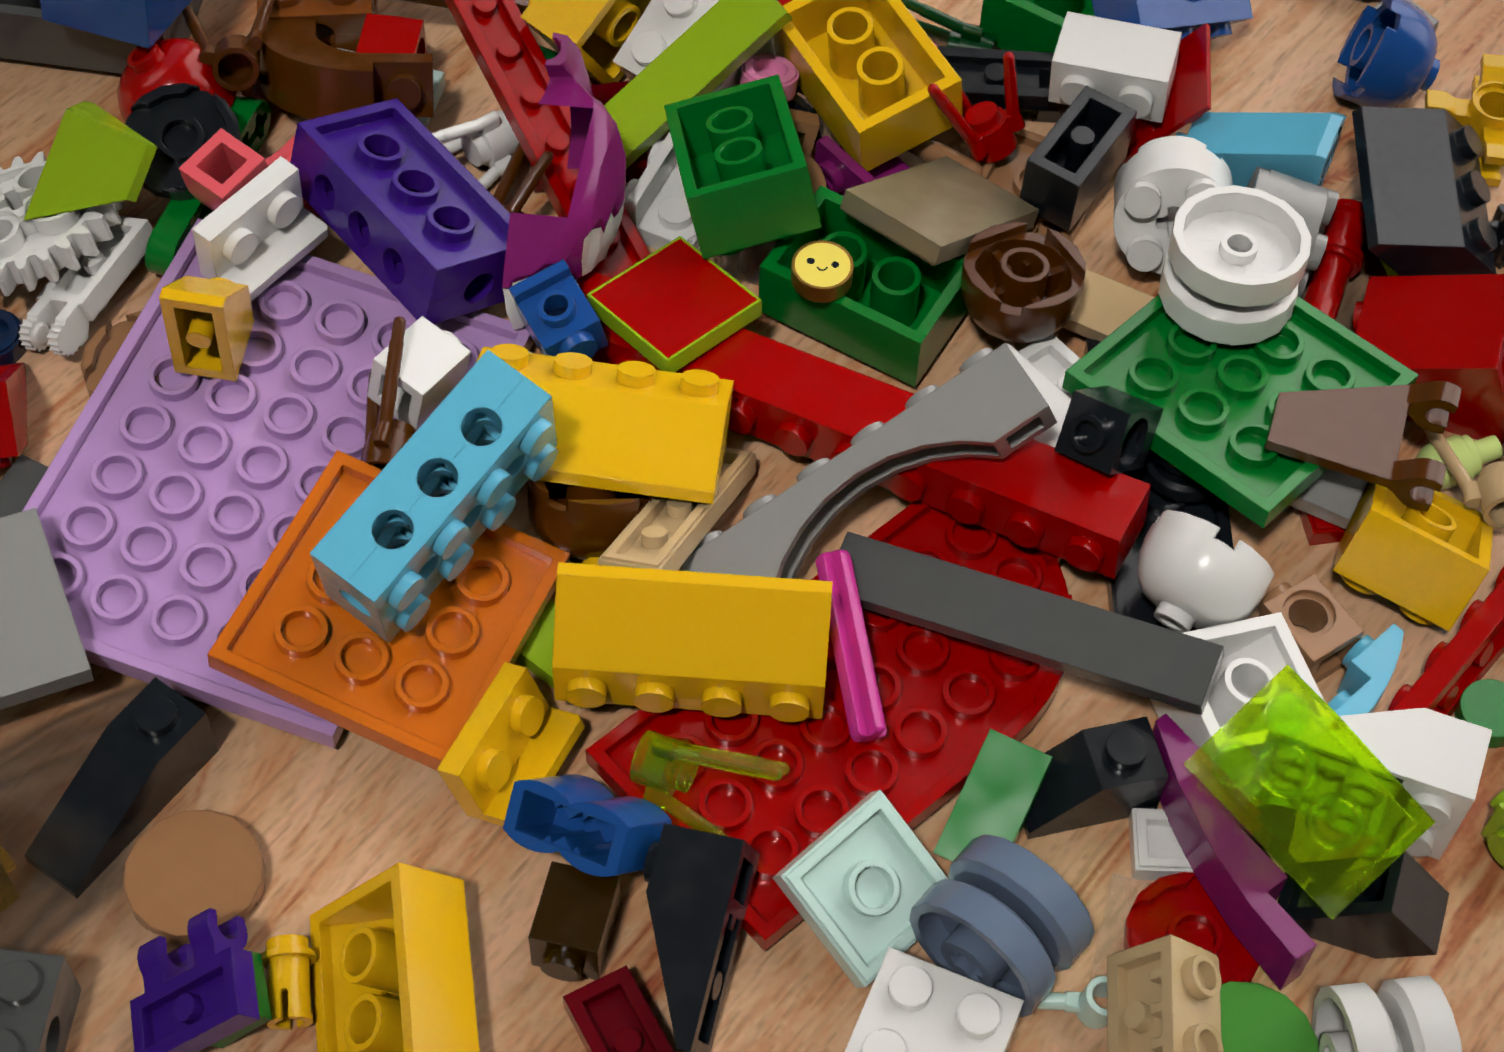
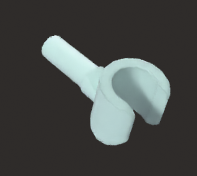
(1081, 1003)

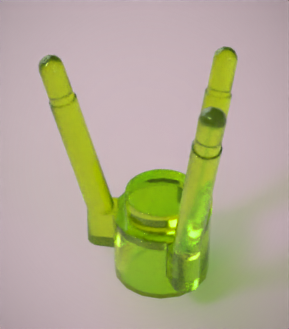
(672, 764)

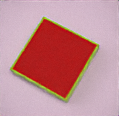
(674, 305)

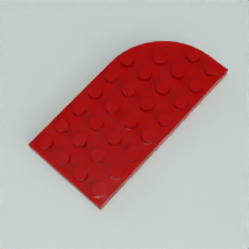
(936, 708)

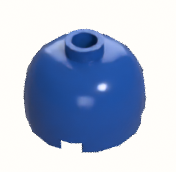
(1388, 56)

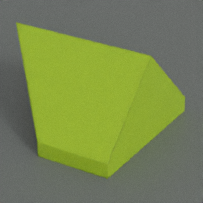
(91, 163)

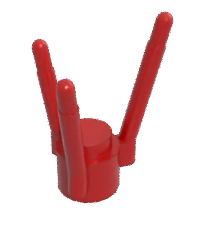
(984, 126)

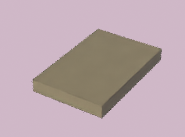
(935, 208)

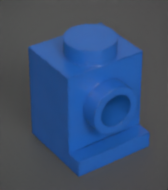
(558, 313)

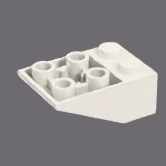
(1433, 759)

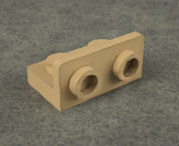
(1164, 998)

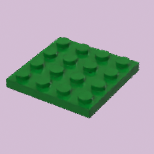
(1224, 395)

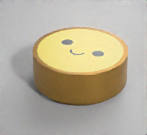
(822, 271)

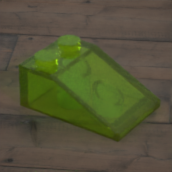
(1309, 792)

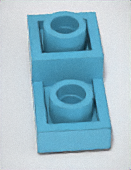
(1368, 672)

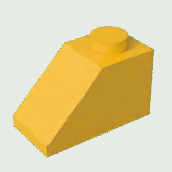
(207, 325)

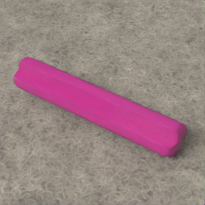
(852, 649)

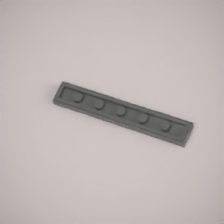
(1035, 624)

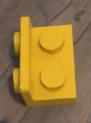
(505, 741)

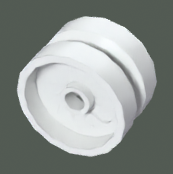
(1234, 265)
(1401, 1017)

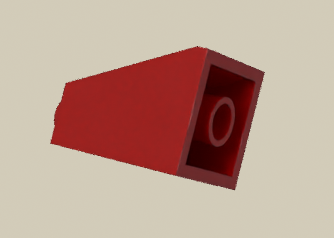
(1444, 332)

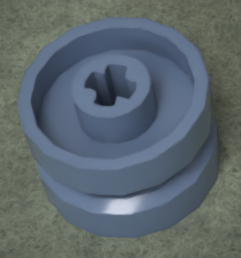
(1003, 920)

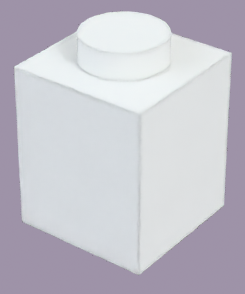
(428, 372)

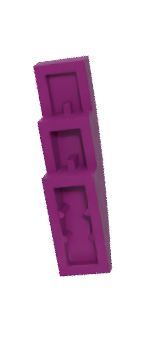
(1230, 865)

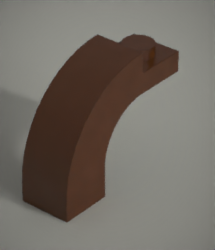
(321, 80)

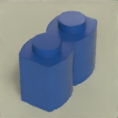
(583, 823)

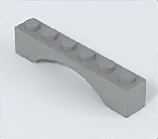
(976, 414)

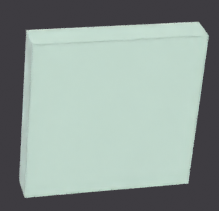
(861, 886)

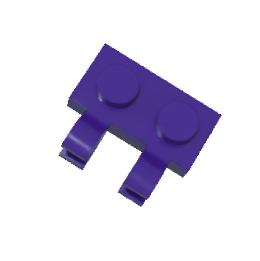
(195, 990)

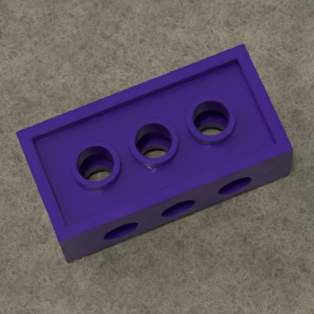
(405, 208)

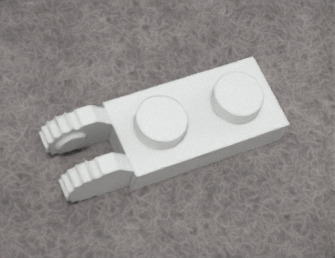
(67, 306)

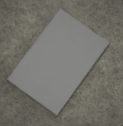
(37, 629)

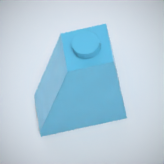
(1280, 141)

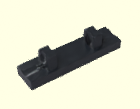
(984, 81)

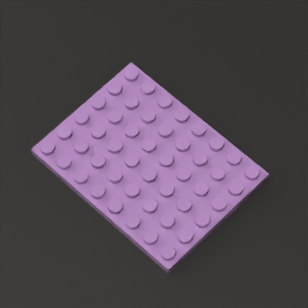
(192, 479)

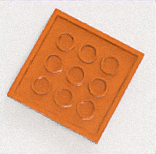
(399, 692)

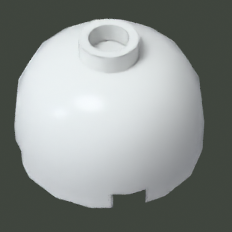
(1197, 576)

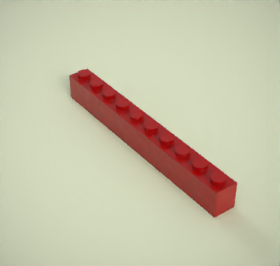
(820, 406)

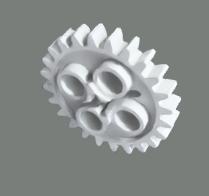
(45, 243)

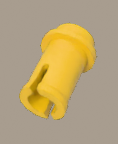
(288, 980)

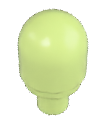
(1469, 452)

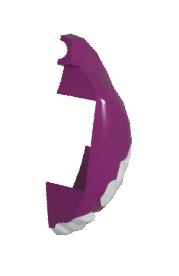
(599, 190)

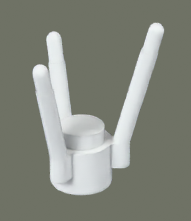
(484, 142)

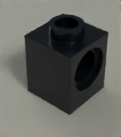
(1108, 429)

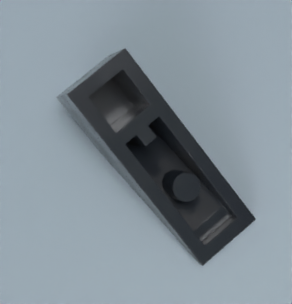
(122, 785)
(697, 913)

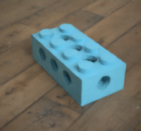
(438, 497)

